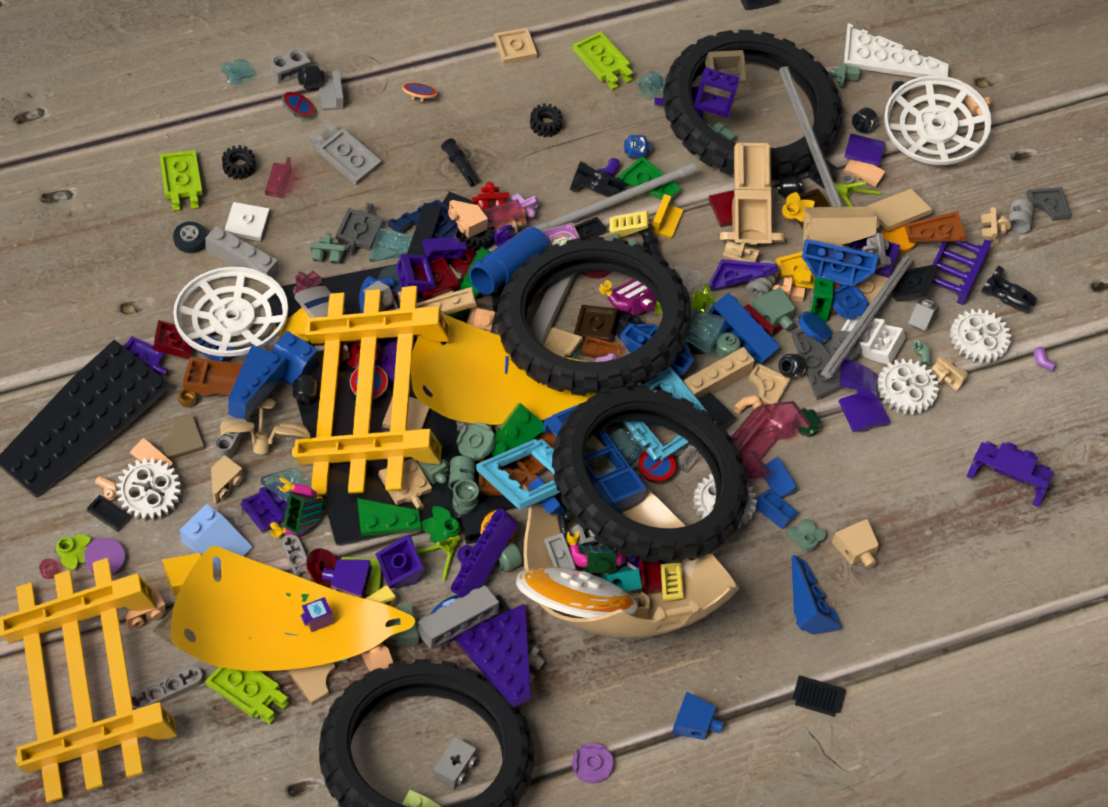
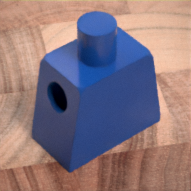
(696, 718)

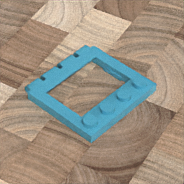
(669, 382)
(511, 488)

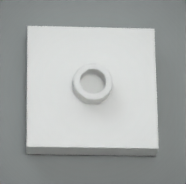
(247, 221)

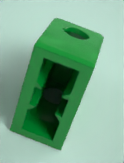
(822, 291)

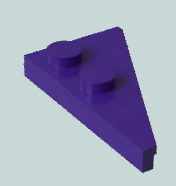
(734, 272)

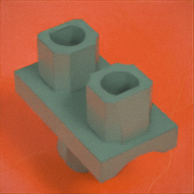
(327, 246)

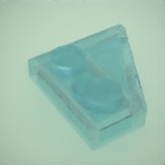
(389, 245)
(272, 481)

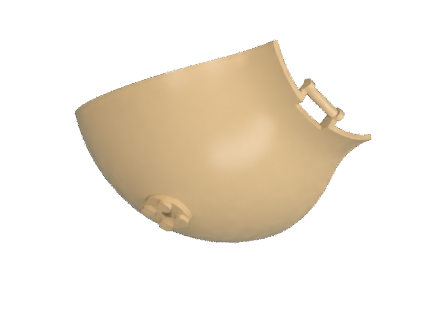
(704, 579)

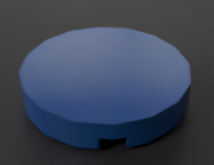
(849, 302)
(814, 326)

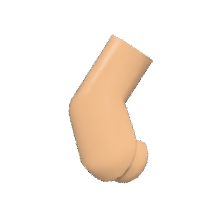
(109, 487)

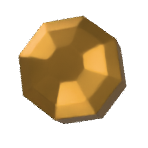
(187, 398)

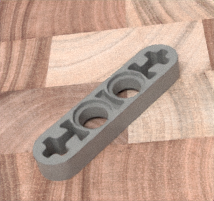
(300, 569)
(166, 693)

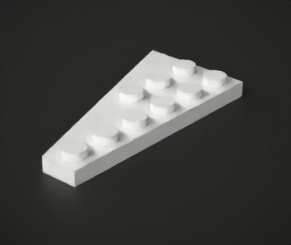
(888, 56)

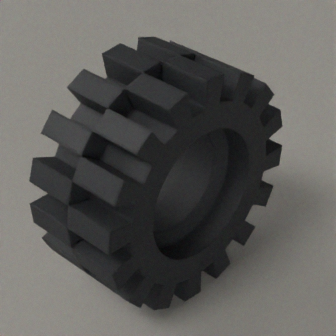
(546, 112)
(238, 154)
(478, 242)

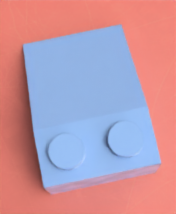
(211, 529)

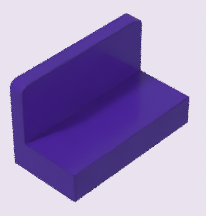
(443, 247)

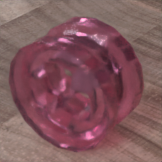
(44, 564)

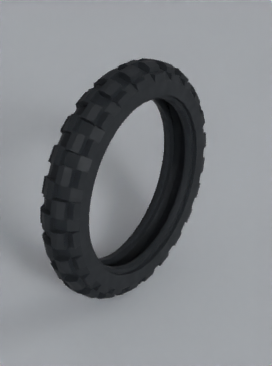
(763, 49)
(601, 376)
(612, 527)
(424, 679)

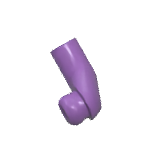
(1041, 359)

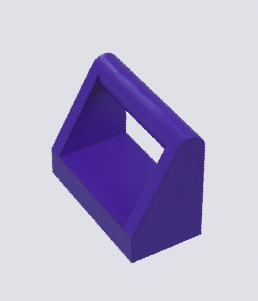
(406, 276)

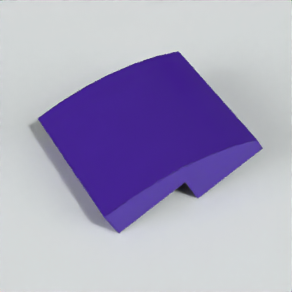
(864, 149)
(858, 377)
(863, 412)
(265, 508)

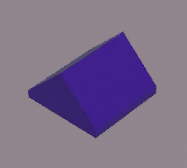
(400, 563)

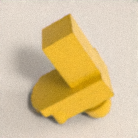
(803, 279)

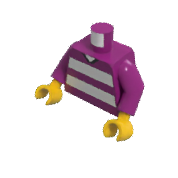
(629, 297)

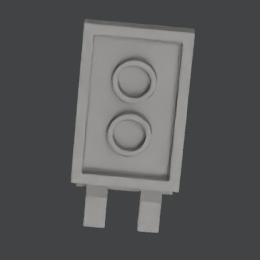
(345, 153)

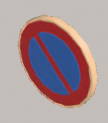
(419, 90)

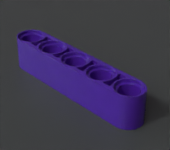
(484, 553)

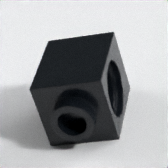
(815, 176)

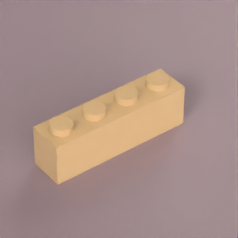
(720, 374)

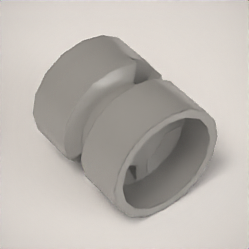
(1020, 215)

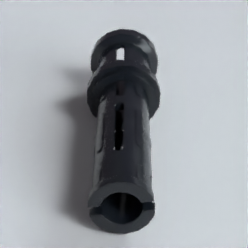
(456, 156)
(649, 240)

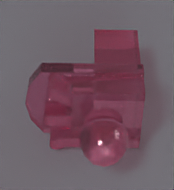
(306, 281)

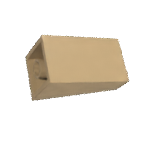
(839, 224)

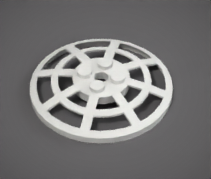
(939, 114)
(228, 306)

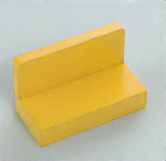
(666, 218)

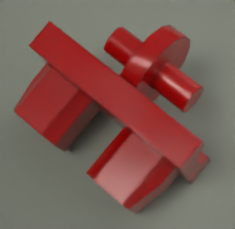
(488, 195)

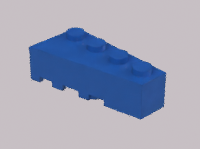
(255, 381)

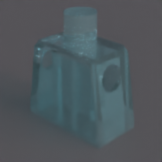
(705, 330)
(627, 445)

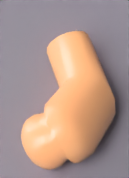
(746, 401)

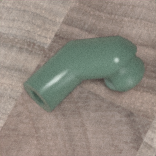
(924, 351)

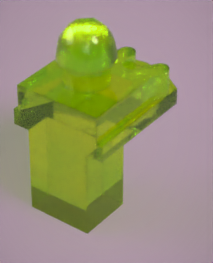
(701, 299)

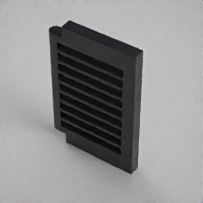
(818, 696)

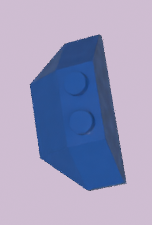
(838, 262)
(637, 335)

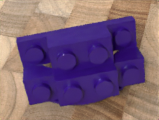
(1013, 464)

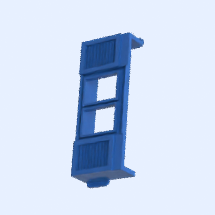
(619, 487)

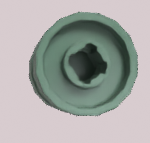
(460, 469)
(465, 496)

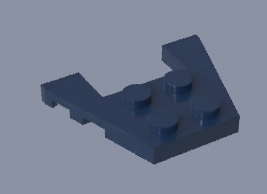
(445, 228)

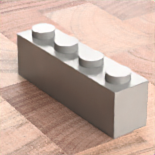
(239, 253)
(457, 617)

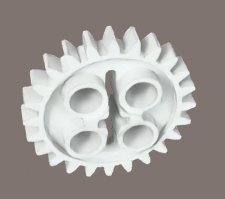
(981, 331)
(907, 386)
(705, 501)
(140, 504)

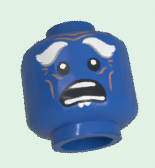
(636, 146)

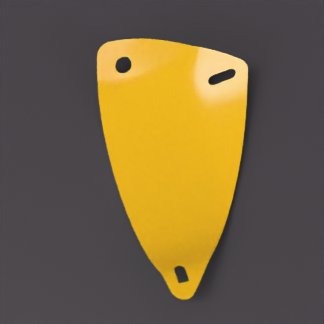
(479, 389)
(255, 606)

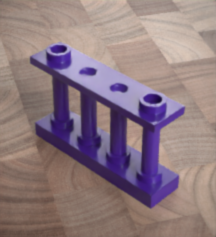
(968, 277)

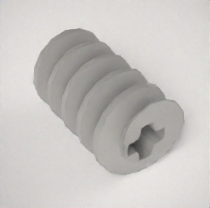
(762, 285)

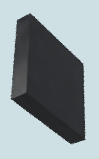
(915, 283)

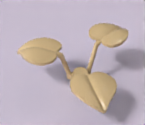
(261, 439)

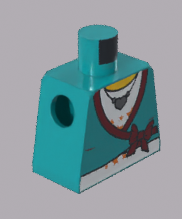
(625, 577)

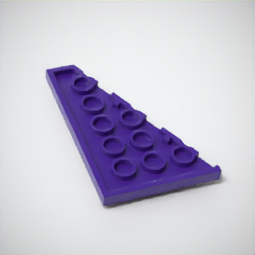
(502, 653)

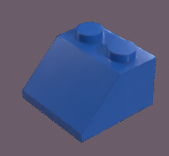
(298, 356)

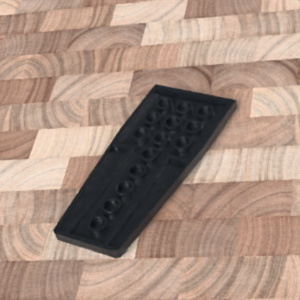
(82, 418)

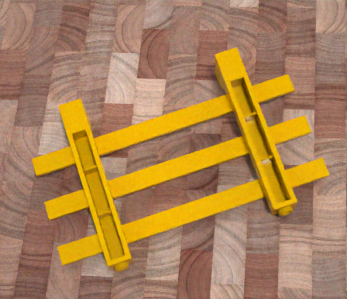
(362, 446)
(89, 736)

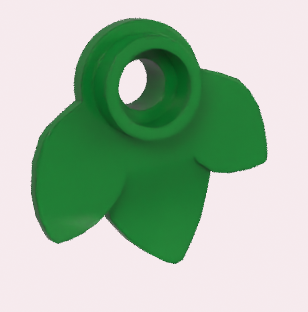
(437, 525)

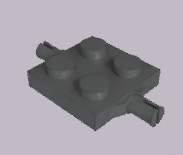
(359, 228)

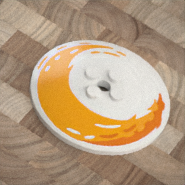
(574, 592)

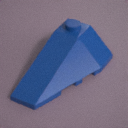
(809, 603)

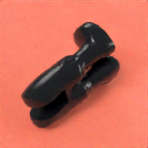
(602, 184)
(1013, 295)

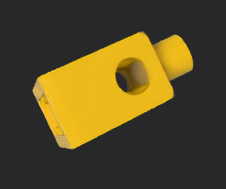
(177, 570)

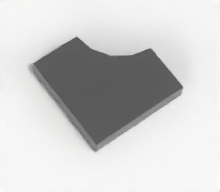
(1050, 201)

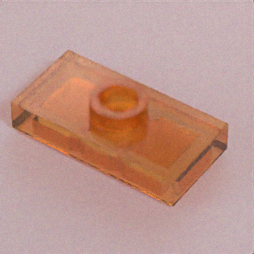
(599, 348)

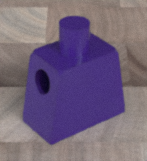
(349, 576)

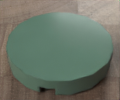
(476, 441)

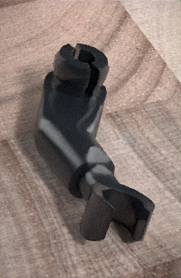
(562, 518)

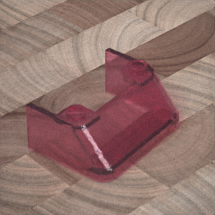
(762, 430)

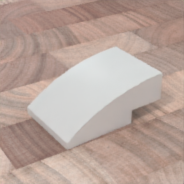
(878, 340)

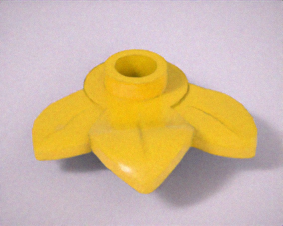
(797, 206)

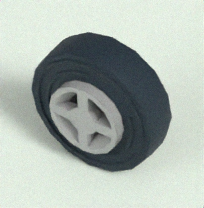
(194, 232)

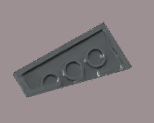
(816, 360)

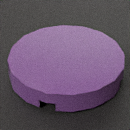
(102, 549)
(592, 763)

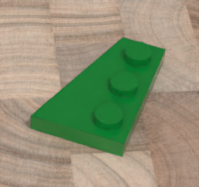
(644, 171)
(516, 430)
(386, 519)

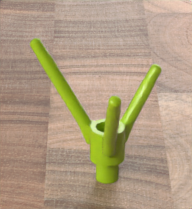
(846, 189)
(448, 547)

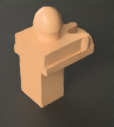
(973, 106)
(793, 293)

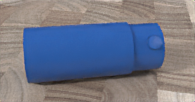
(502, 262)

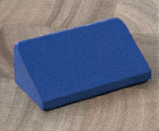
(779, 479)
(550, 504)
(775, 509)

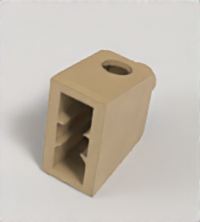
(857, 543)

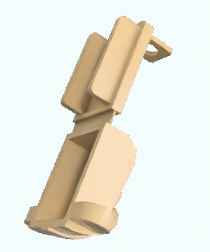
(752, 196)

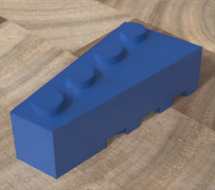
(750, 333)

